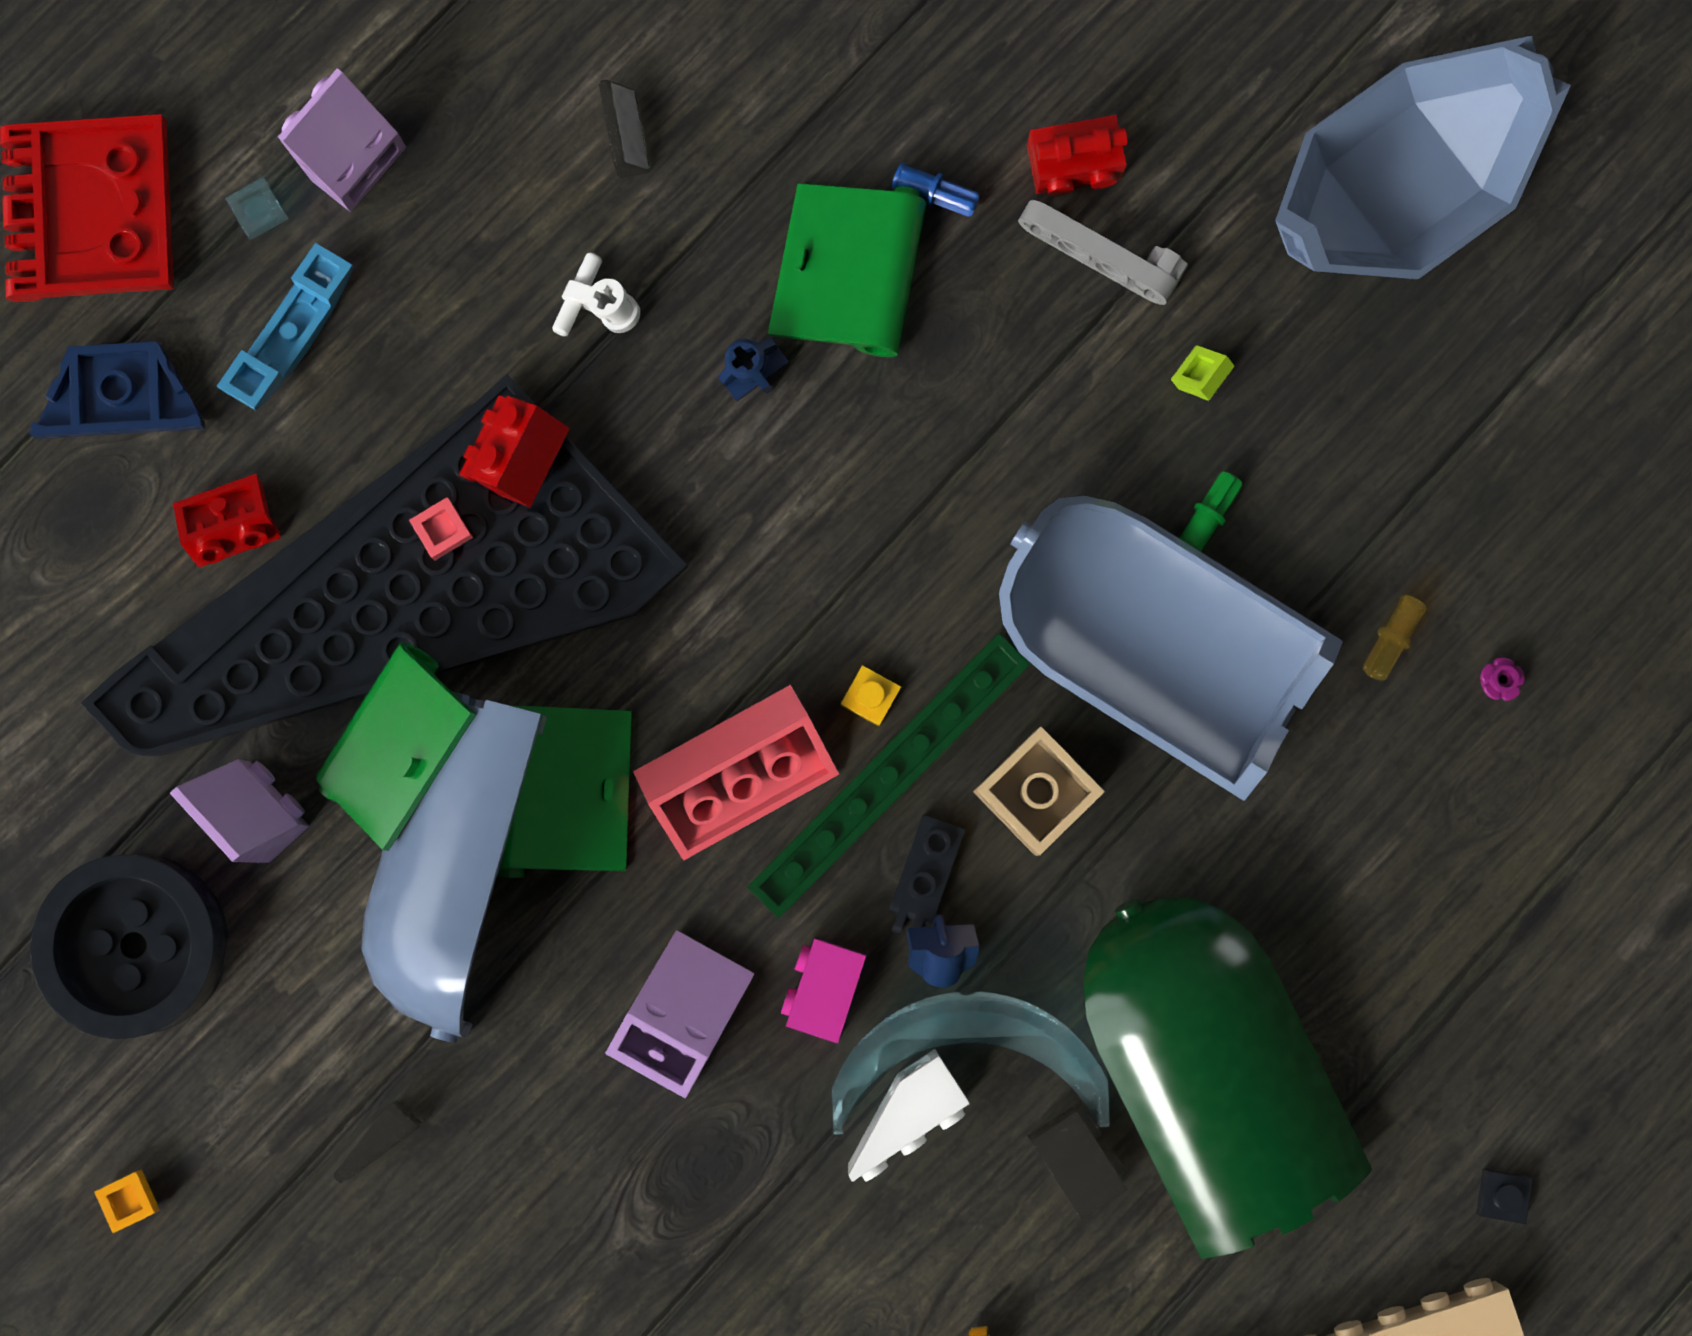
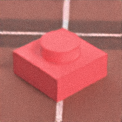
(441, 528)

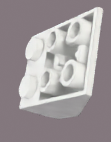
(914, 1104)

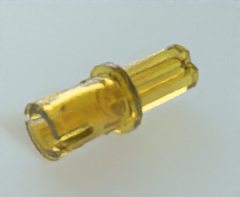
(1394, 637)

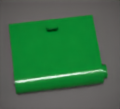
(856, 267)
(394, 745)
(561, 806)

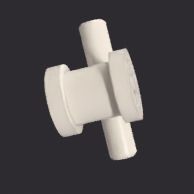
(604, 299)

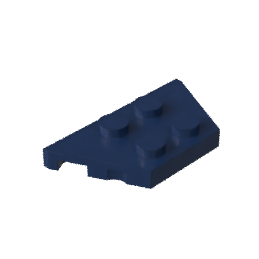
(116, 392)

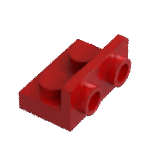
(225, 521)

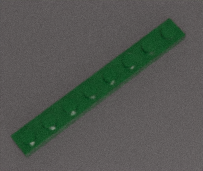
(888, 775)

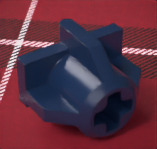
(750, 366)
(942, 951)

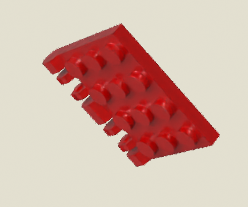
(93, 207)

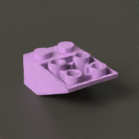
(341, 140)
(680, 1014)

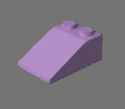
(242, 811)

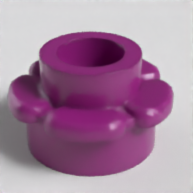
(1490, 679)

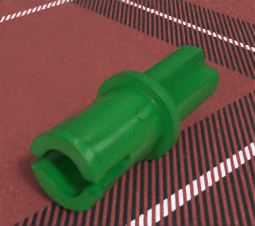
(1211, 510)

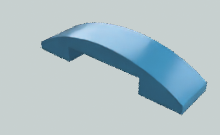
(290, 330)

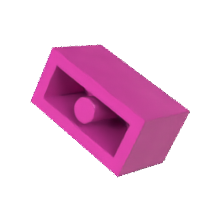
(824, 989)

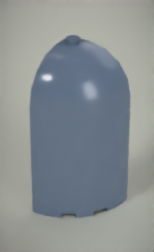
(1161, 637)
(443, 870)

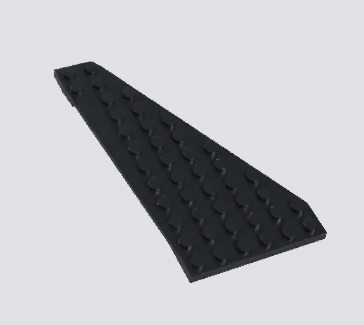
(360, 582)

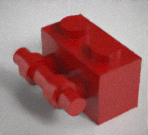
(1077, 155)
(514, 449)

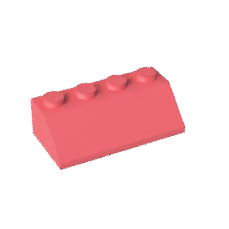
(736, 772)

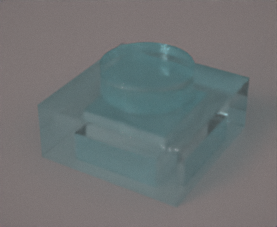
(257, 208)

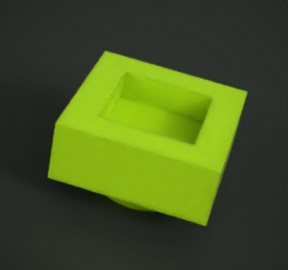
(1202, 372)

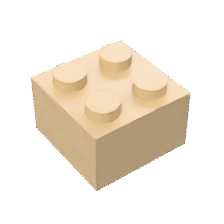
(1038, 791)

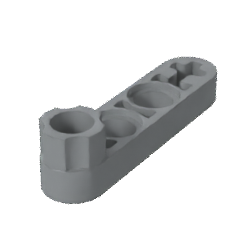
(1149, 278)

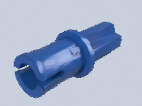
(937, 190)

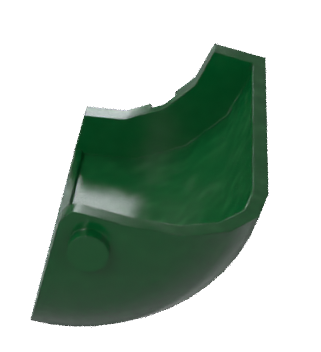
(1217, 1073)

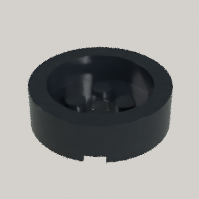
(83, 938)

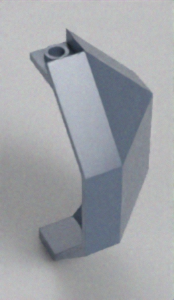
(1420, 161)

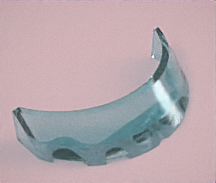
(971, 1019)

